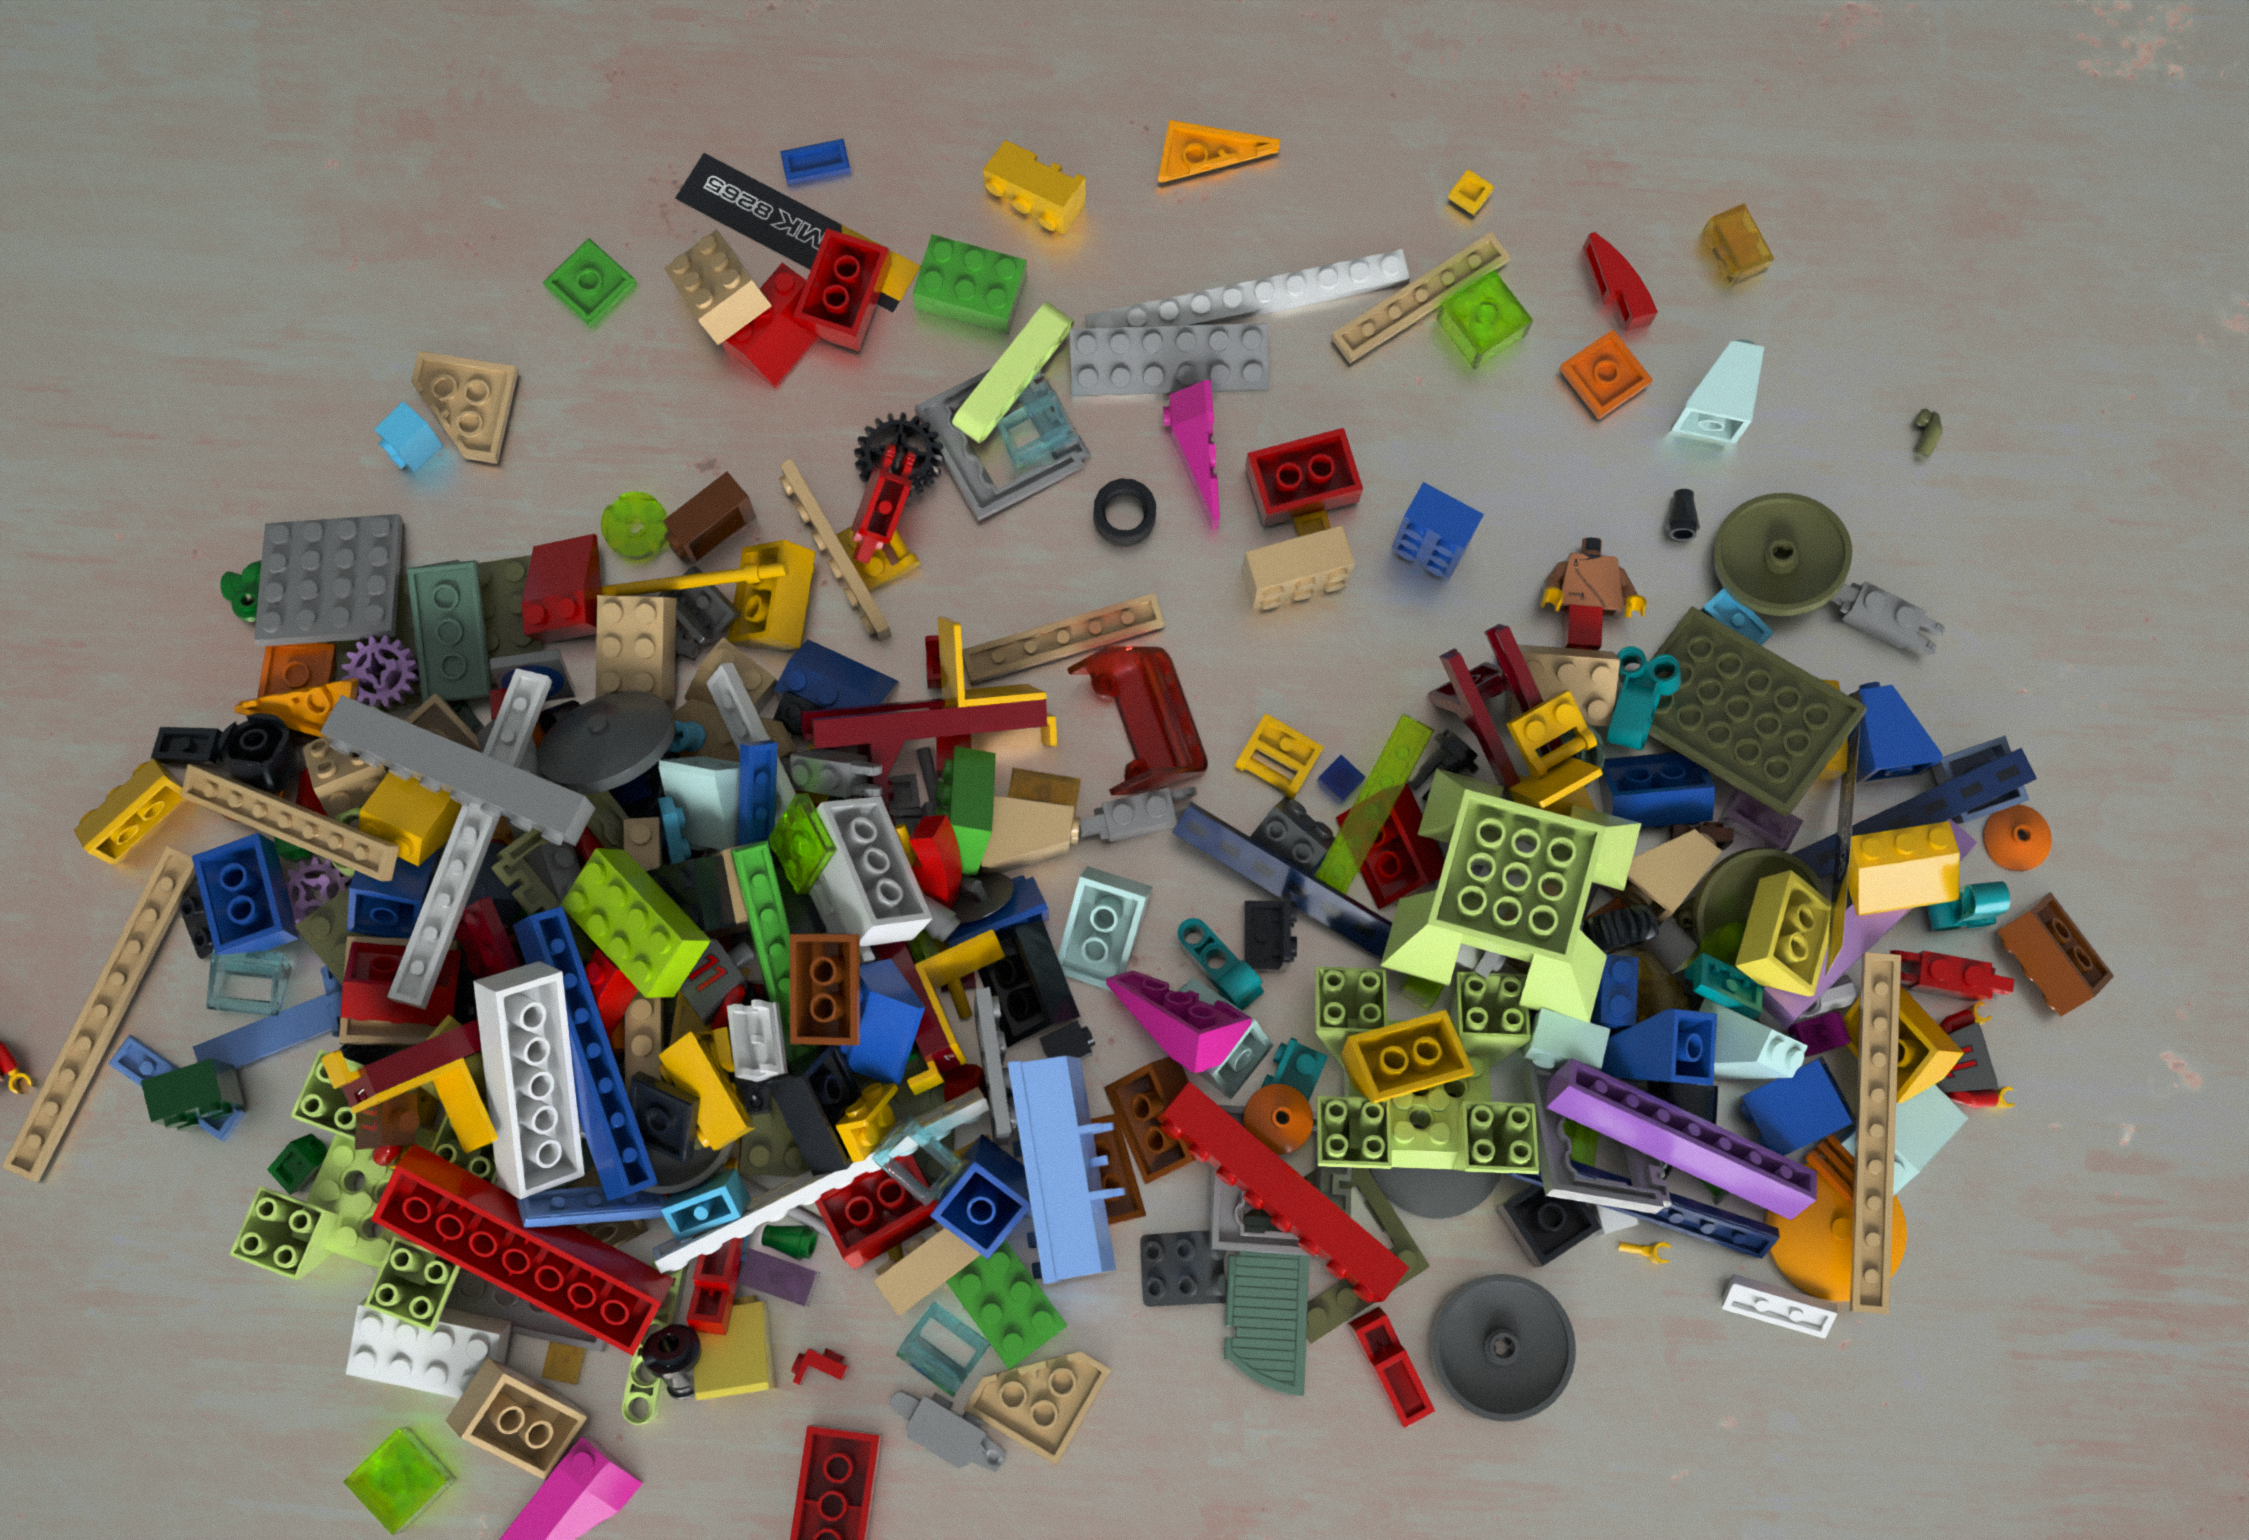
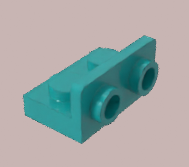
(1725, 985)
(1297, 1067)

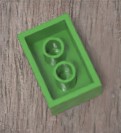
(970, 284)
(968, 802)
(1006, 1304)

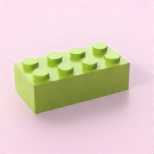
(635, 923)

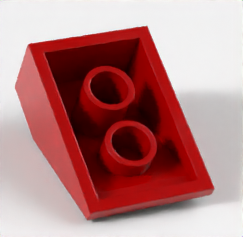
(562, 590)

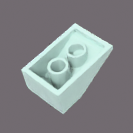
(1102, 926)
(1562, 1037)
(1920, 1132)

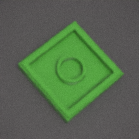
(589, 283)

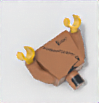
(1592, 581)

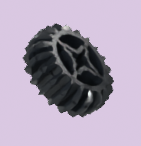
(901, 429)
(1622, 928)

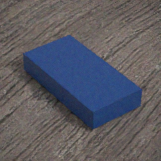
(815, 161)

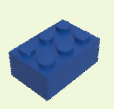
(1436, 530)

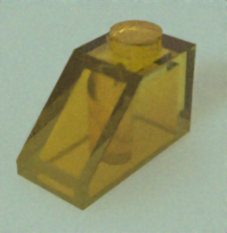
(1657, 987)

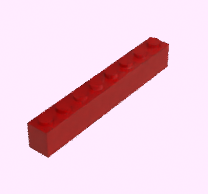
(1281, 1193)

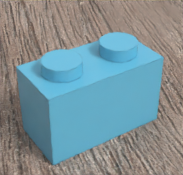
(407, 438)
(706, 1205)

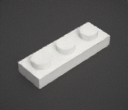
(1779, 1306)

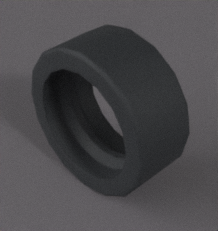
(1126, 487)

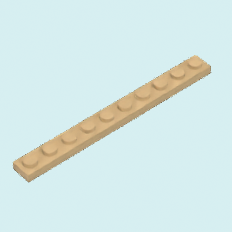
(100, 1016)
(1875, 1133)

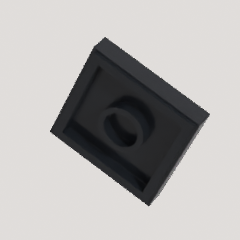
(664, 1116)

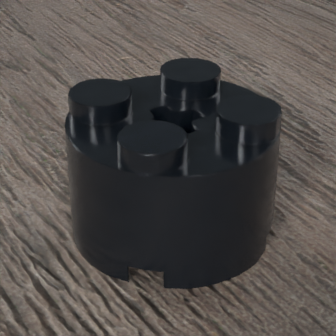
(260, 752)
(1693, 1098)

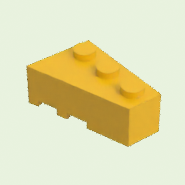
(1035, 187)

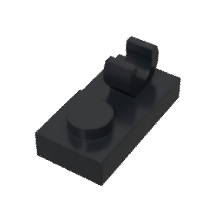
(187, 746)

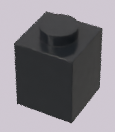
(1068, 1041)

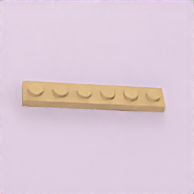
(1419, 297)
(840, 562)
(1063, 638)

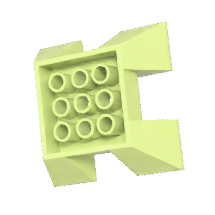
(1546, 929)
(1458, 1131)
(299, 1235)

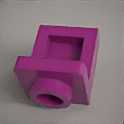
(1821, 1033)

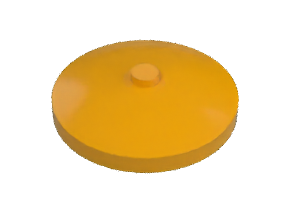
(1818, 1243)

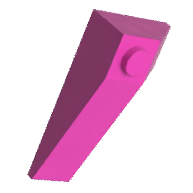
(1191, 430)
(1184, 1026)
(576, 1495)

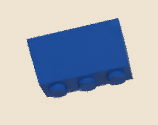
(833, 679)
(1657, 790)
(245, 896)
(1022, 908)
(887, 1023)

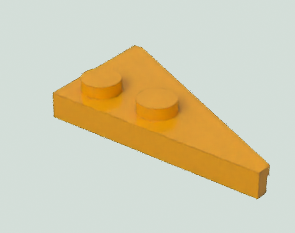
(1202, 148)
(302, 708)

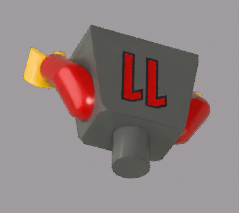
(717, 984)
(1973, 1075)

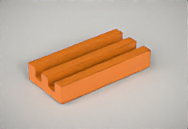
(1840, 1159)

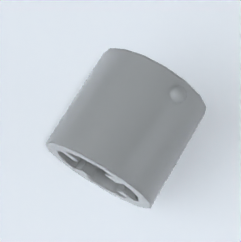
(1671, 944)

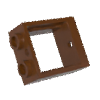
(708, 519)

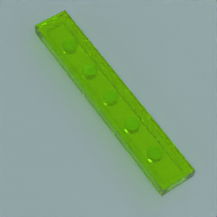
(1374, 803)

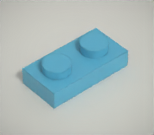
(1737, 617)
(672, 821)

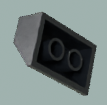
(1029, 985)
(813, 1102)

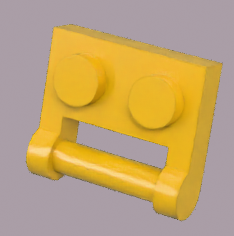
(879, 570)
(1546, 723)
(1285, 747)

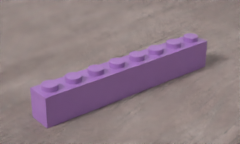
(1681, 1139)

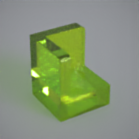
(1421, 991)

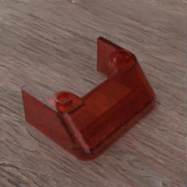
(1152, 714)

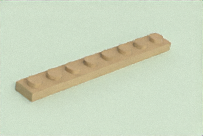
(290, 822)
(644, 1015)

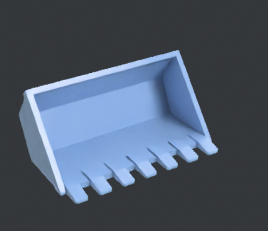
(1061, 1169)

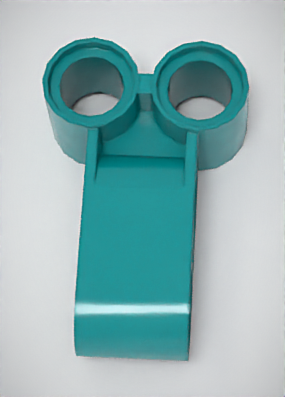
(1640, 696)
(1975, 908)
(1235, 979)

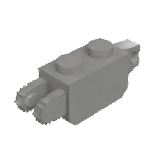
(1887, 617)
(832, 773)
(1136, 815)
(947, 1433)

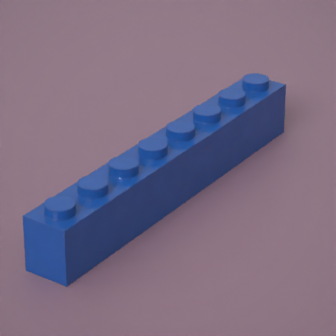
(599, 1089)

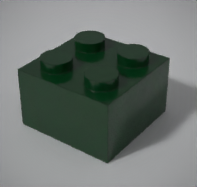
(192, 1094)

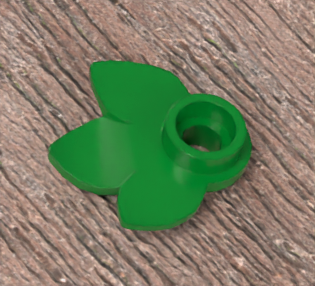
(243, 589)

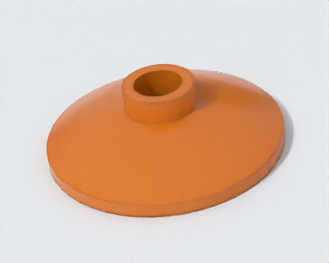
(2004, 845)
(1261, 1120)

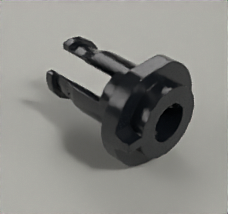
(1451, 753)
(672, 1357)

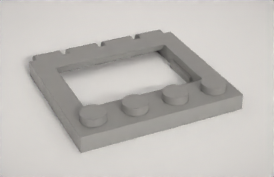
(967, 467)
(1560, 1179)
(1228, 1206)

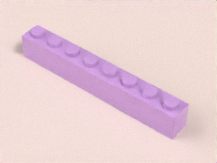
(1859, 936)

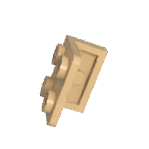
(340, 779)

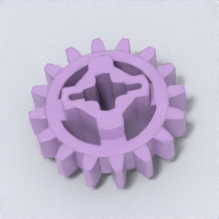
(367, 665)
(326, 884)

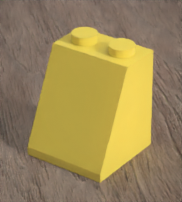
(740, 1359)

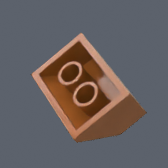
(2055, 955)
(825, 988)
(1137, 1103)
(1117, 1174)

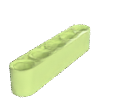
(1013, 372)
(636, 1385)

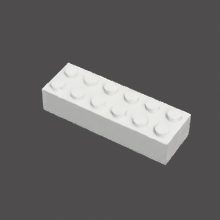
(529, 1078)

